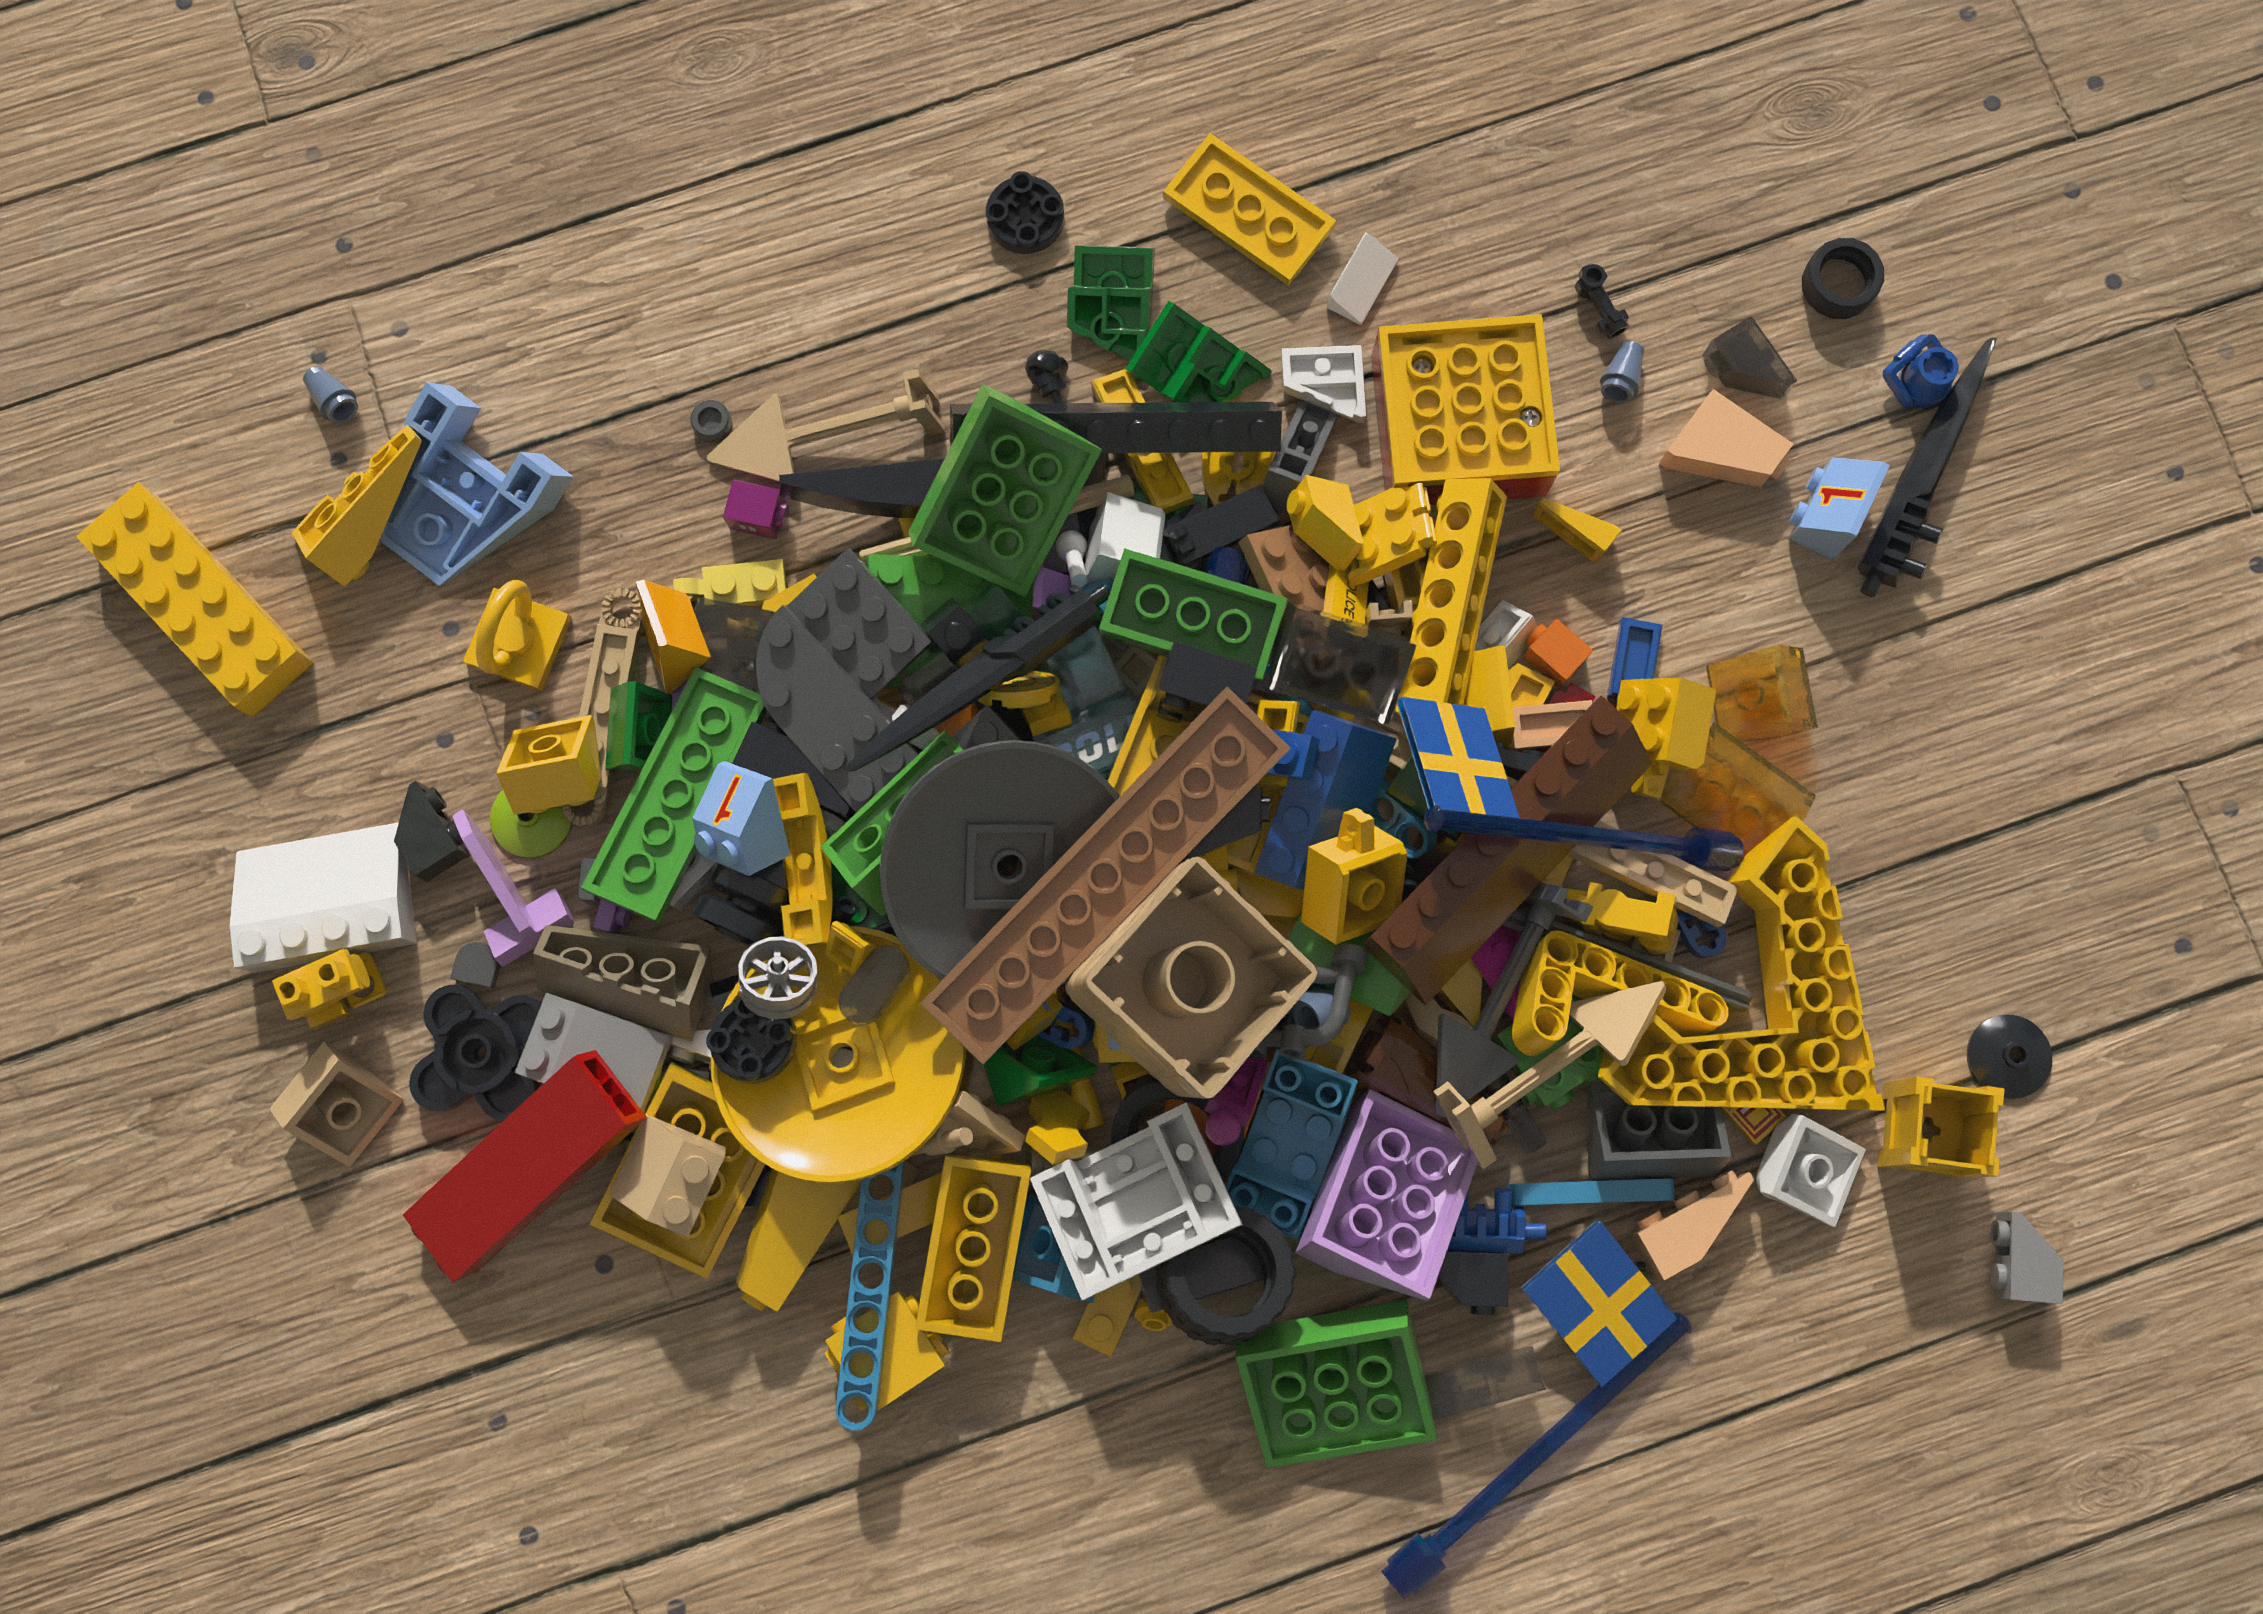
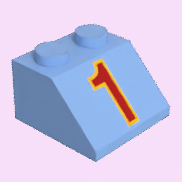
(1836, 504)
(740, 820)

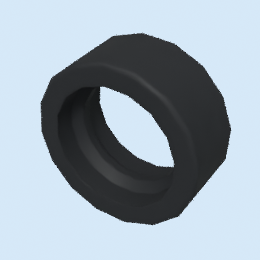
(1855, 252)

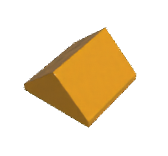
(671, 633)

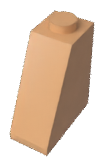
(1728, 445)

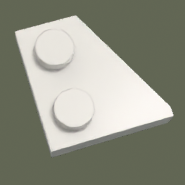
(1326, 378)

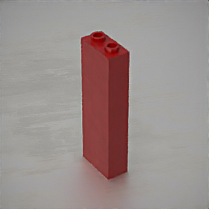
(524, 1165)

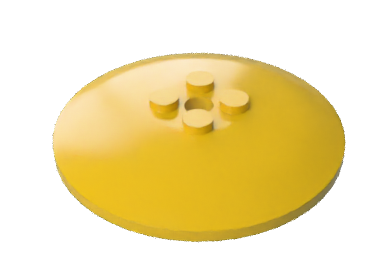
(856, 1118)

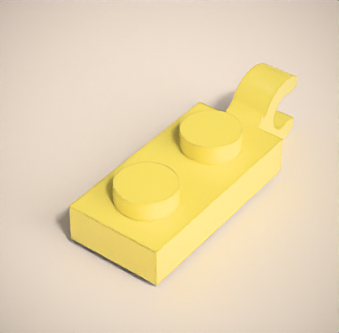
(737, 583)

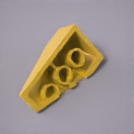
(345, 530)

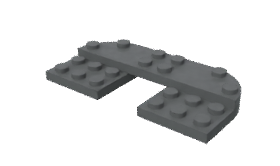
(830, 660)

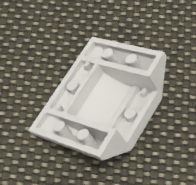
(1136, 1202)

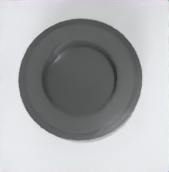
(711, 421)

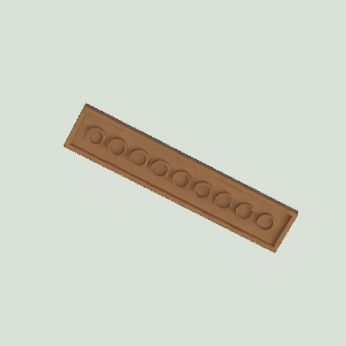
(1105, 875)

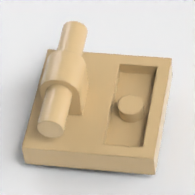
(973, 1130)

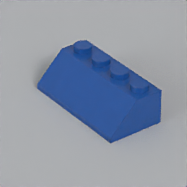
(1343, 778)

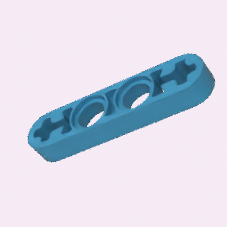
(1592, 1192)

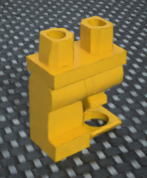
(1626, 917)
(321, 986)

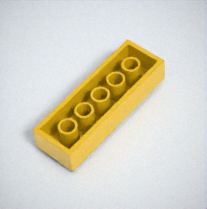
(194, 600)

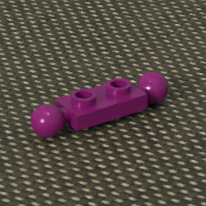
(1234, 1103)

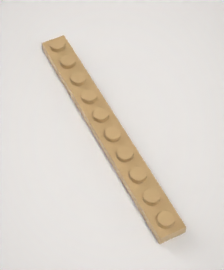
(1695, 889)

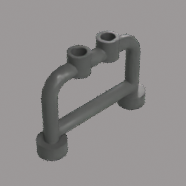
(1293, 1039)

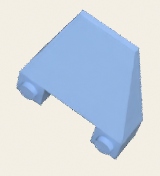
(455, 500)

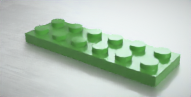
(655, 828)

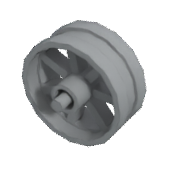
(777, 975)

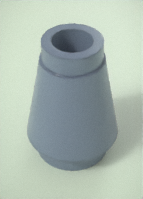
(1623, 374)
(331, 396)

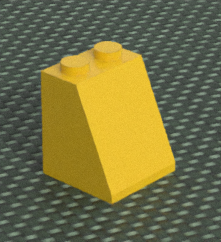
(1490, 689)

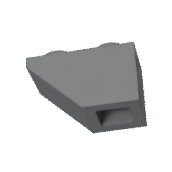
(2024, 1262)

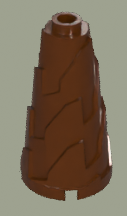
(1405, 1070)

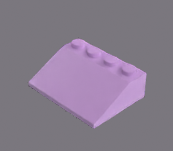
(1389, 1198)

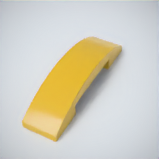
(808, 866)

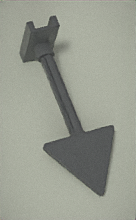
(1468, 1055)

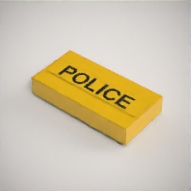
(1343, 598)

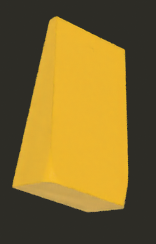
(1581, 531)

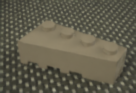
(627, 976)

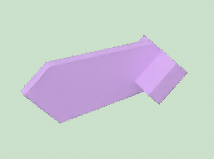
(525, 922)

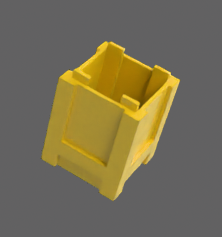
(1963, 1126)

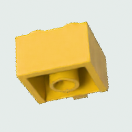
(1671, 723)
(1353, 879)

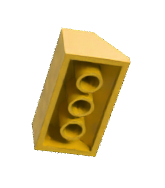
(973, 1246)

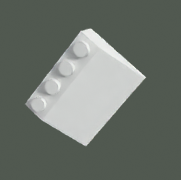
(320, 898)

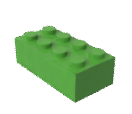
(1167, 603)

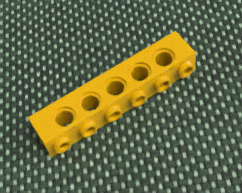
(1482, 507)

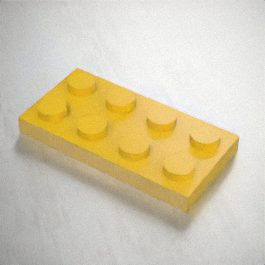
(1249, 209)

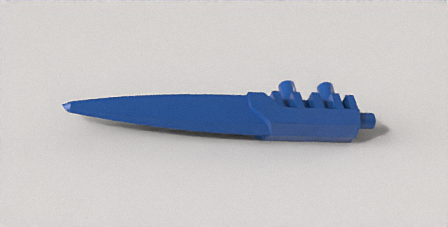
(1492, 1229)

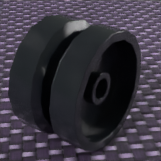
(744, 910)

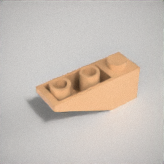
(1687, 1232)

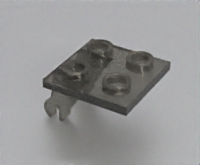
(732, 639)

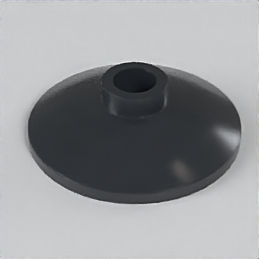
(1990, 1057)

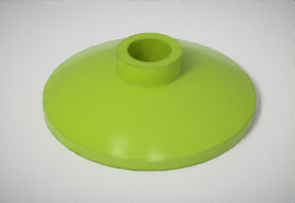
(530, 838)

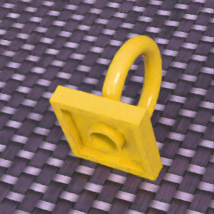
(517, 637)

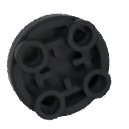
(1025, 214)
(750, 1045)

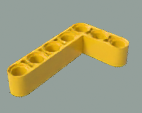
(1572, 966)

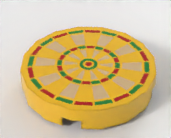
(1025, 691)

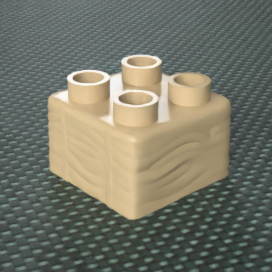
(1191, 981)

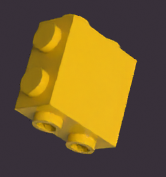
(908, 1352)

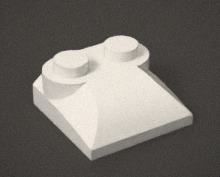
(1809, 1168)

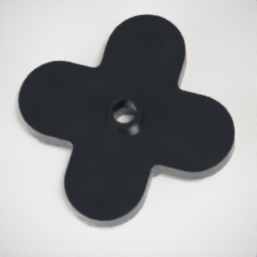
(453, 1070)

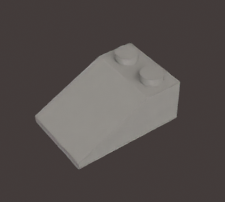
(572, 1029)

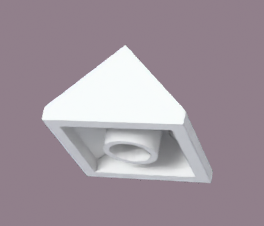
(1118, 526)

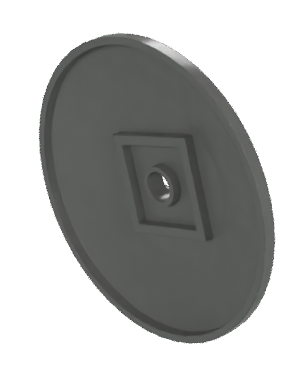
(961, 821)

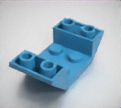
(1291, 1141)

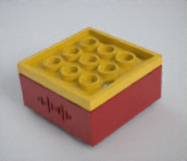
(1466, 405)

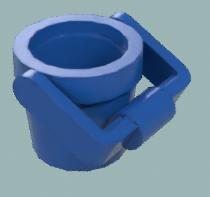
(1924, 378)

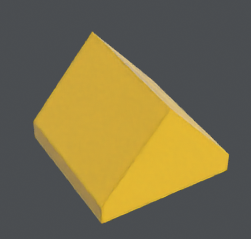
(847, 946)

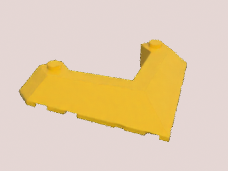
(1815, 1032)

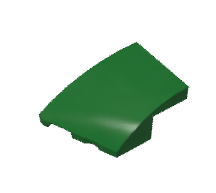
(1112, 296)
(1193, 360)

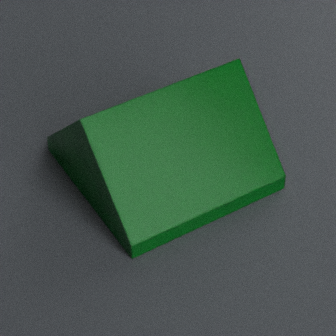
(634, 725)
(1034, 1070)

